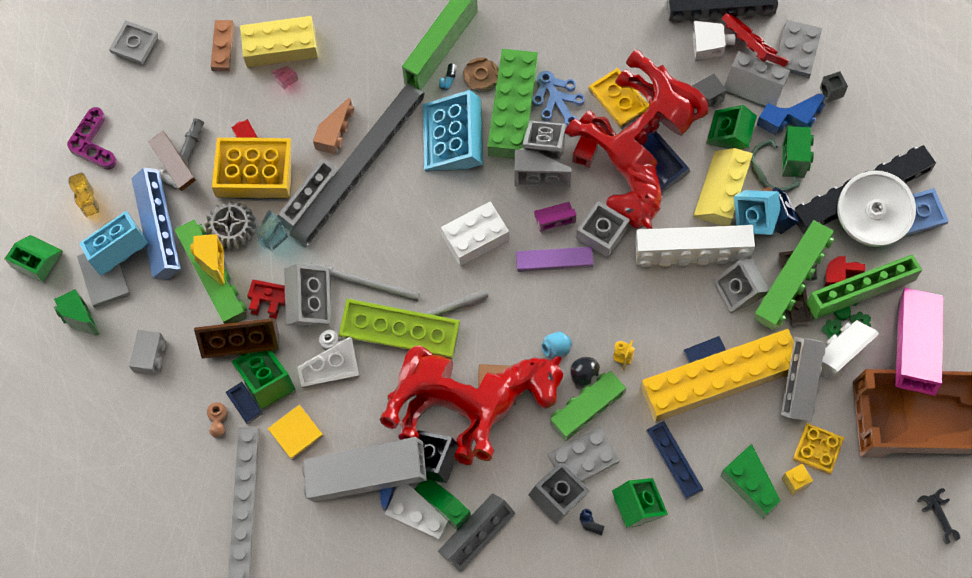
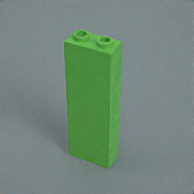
(438, 41)

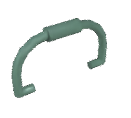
(759, 173)

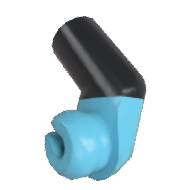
(451, 72)

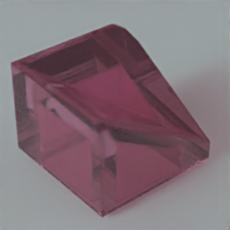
(285, 76)

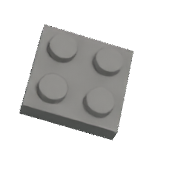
(133, 42)

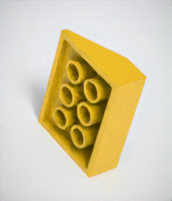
(252, 168)

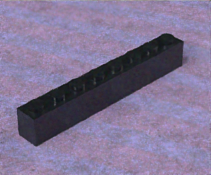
(906, 167)

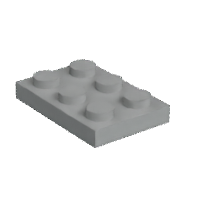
(799, 47)
(586, 455)

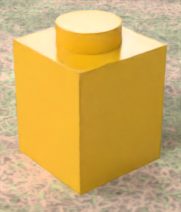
(797, 479)

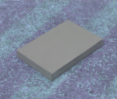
(105, 287)

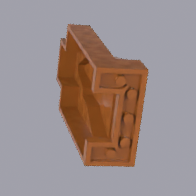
(912, 421)

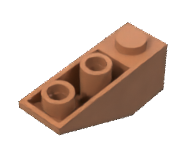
(330, 131)

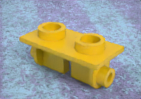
(623, 353)

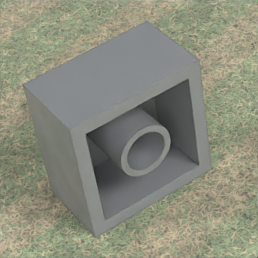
(602, 229)

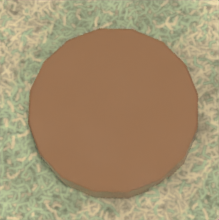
(481, 74)

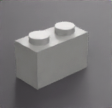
(147, 352)

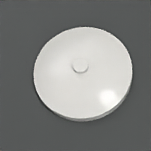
(876, 208)

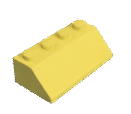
(721, 184)

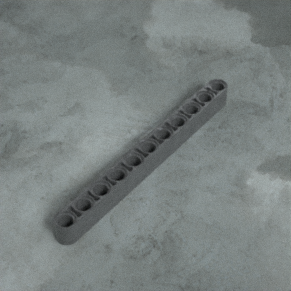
(357, 165)

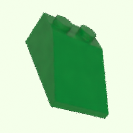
(263, 376)

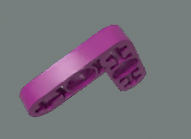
(85, 141)

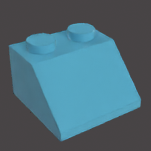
(757, 209)

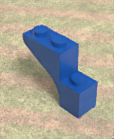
(800, 115)

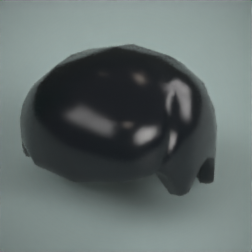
(583, 370)

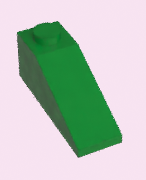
(444, 502)

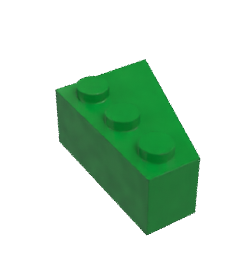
(752, 482)

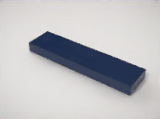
(674, 460)

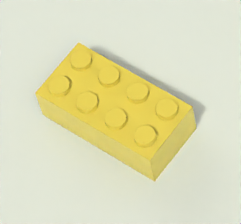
(278, 41)

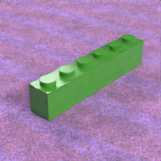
(793, 276)
(863, 286)
(221, 295)

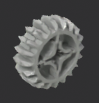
(227, 212)

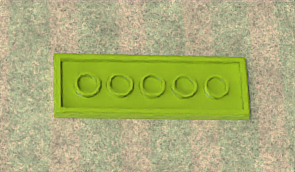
(398, 328)

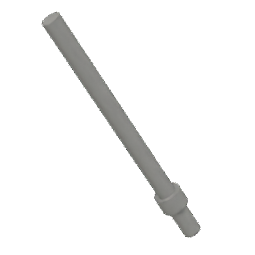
(371, 283)
(467, 300)

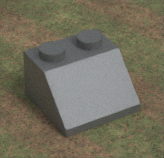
(741, 285)

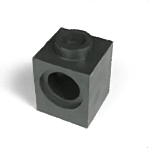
(833, 86)

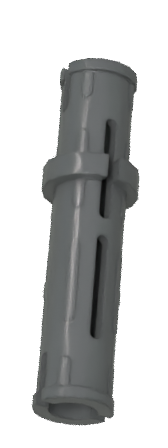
(192, 137)

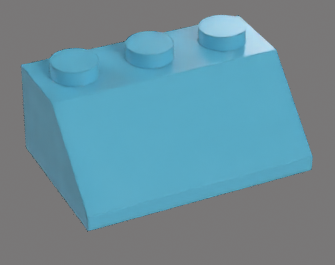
(113, 243)

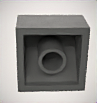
(558, 492)

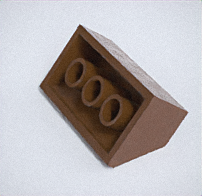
(237, 338)

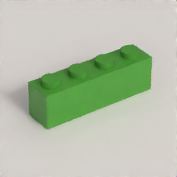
(587, 406)

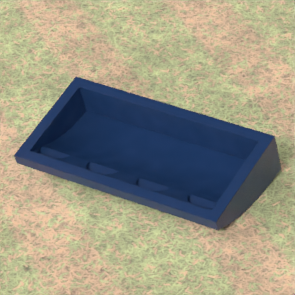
(670, 166)

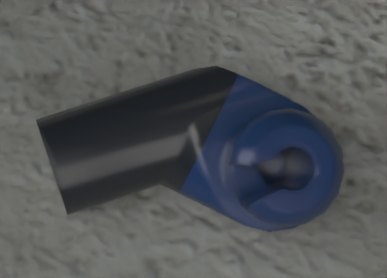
(589, 524)

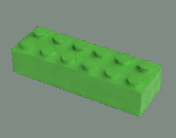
(512, 102)

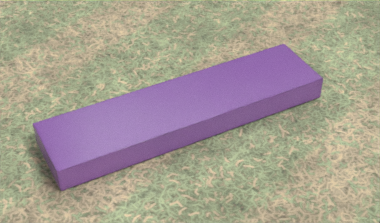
(554, 259)

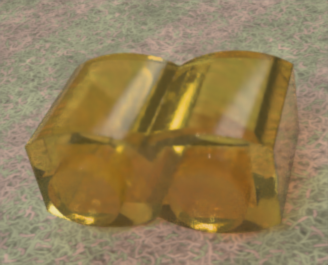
(83, 194)

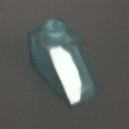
(271, 232)

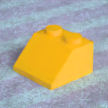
(209, 255)

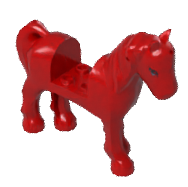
(669, 103)
(430, 380)

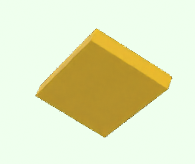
(620, 103)

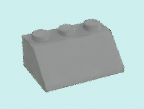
(756, 80)
(307, 295)

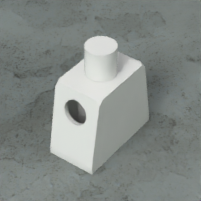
(710, 40)

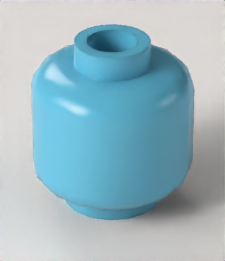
(556, 345)

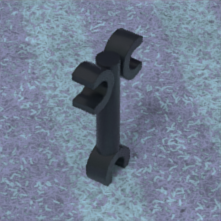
(935, 502)

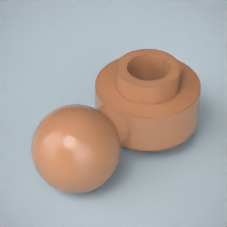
(217, 428)

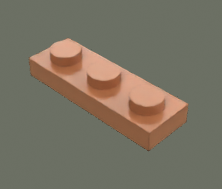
(222, 45)

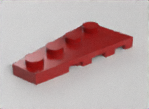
(753, 41)

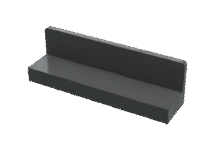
(476, 531)

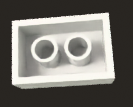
(475, 233)

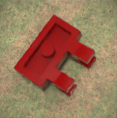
(266, 292)

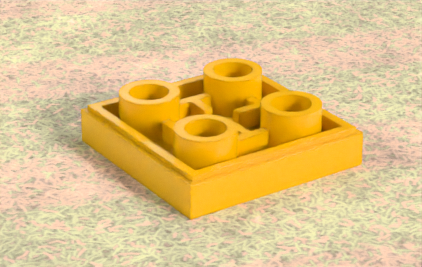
(295, 432)
(818, 448)

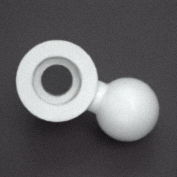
(332, 342)

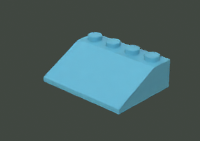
(453, 132)

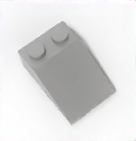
(545, 136)
(538, 170)

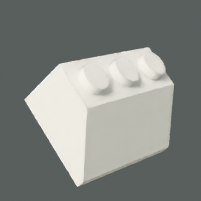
(845, 346)

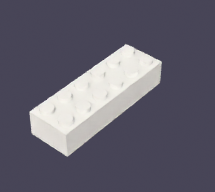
(693, 245)

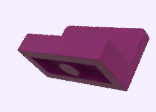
(555, 216)

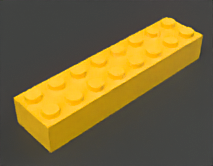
(718, 375)

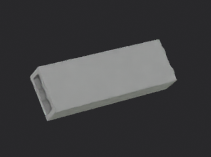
(364, 469)

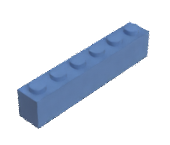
(156, 223)

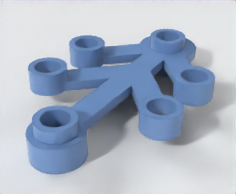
(556, 96)

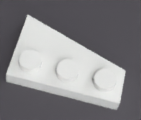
(330, 365)
(415, 512)

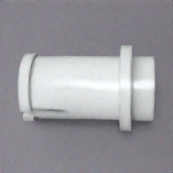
(165, 177)

